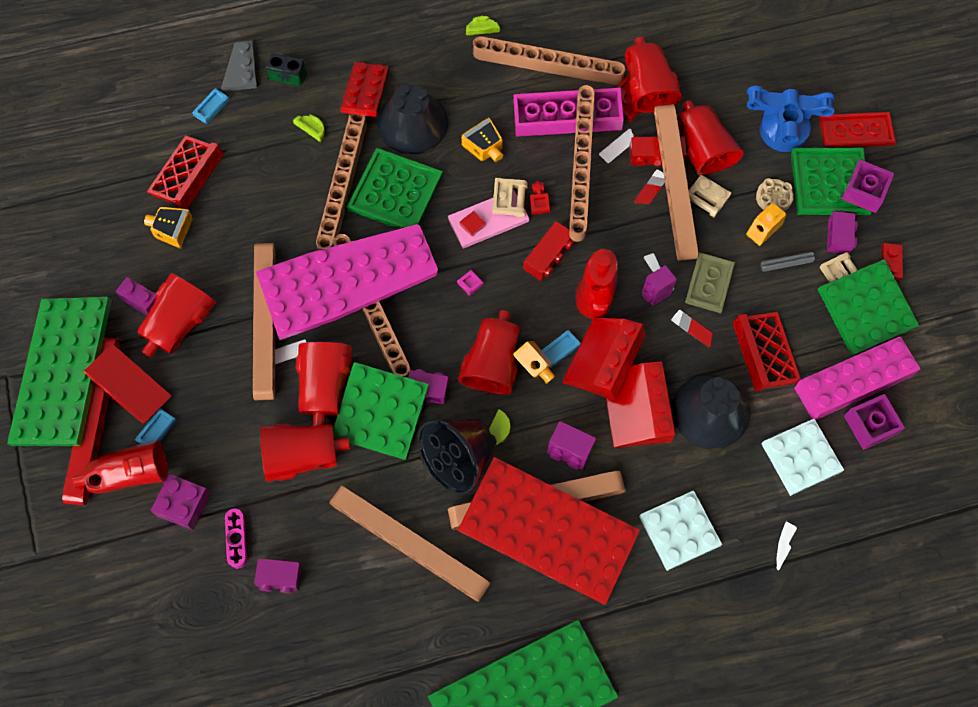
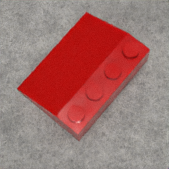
(605, 356)
(641, 408)

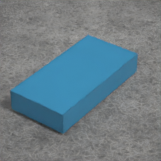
(211, 106)
(561, 347)
(156, 427)

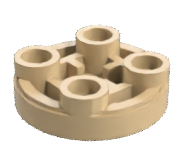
(774, 192)

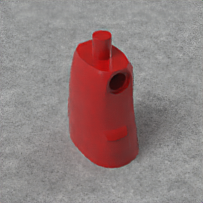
(650, 77)
(707, 140)
(597, 284)
(173, 315)
(491, 360)
(322, 378)
(298, 449)
(125, 468)

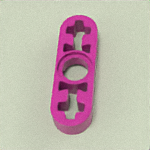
(232, 553)

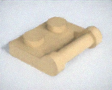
(710, 192)
(503, 197)
(834, 269)

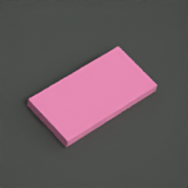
(494, 222)

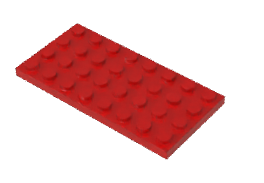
(549, 530)

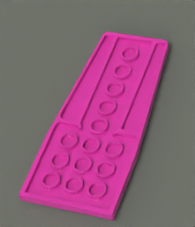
(344, 279)

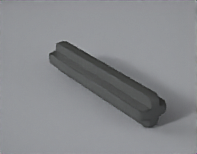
(787, 261)

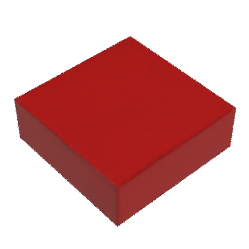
(472, 223)

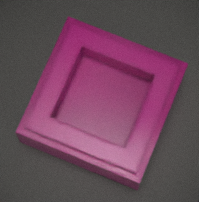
(470, 282)

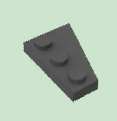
(241, 68)

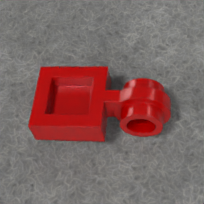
(540, 201)

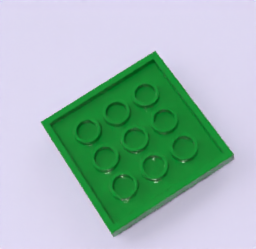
(821, 179)
(395, 190)
(868, 307)
(380, 410)

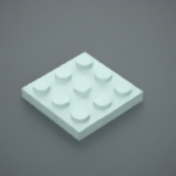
(802, 457)
(680, 530)

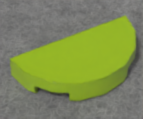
(482, 25)
(311, 125)
(500, 427)

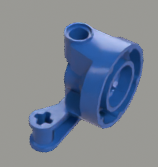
(787, 107)

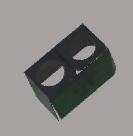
(276, 73)

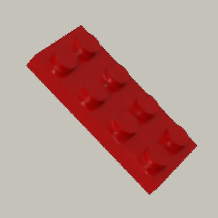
(365, 89)

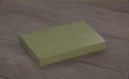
(710, 282)

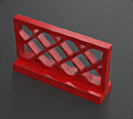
(196, 176)
(751, 351)

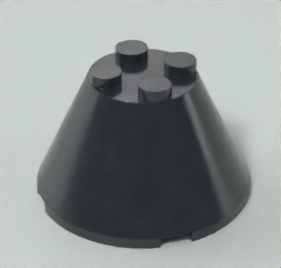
(412, 120)
(711, 411)
(456, 451)

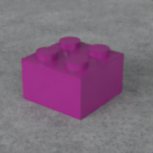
(867, 186)
(874, 421)
(570, 446)
(180, 502)

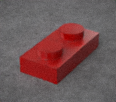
(893, 256)

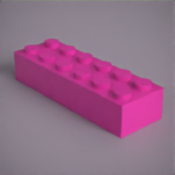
(556, 112)
(856, 378)

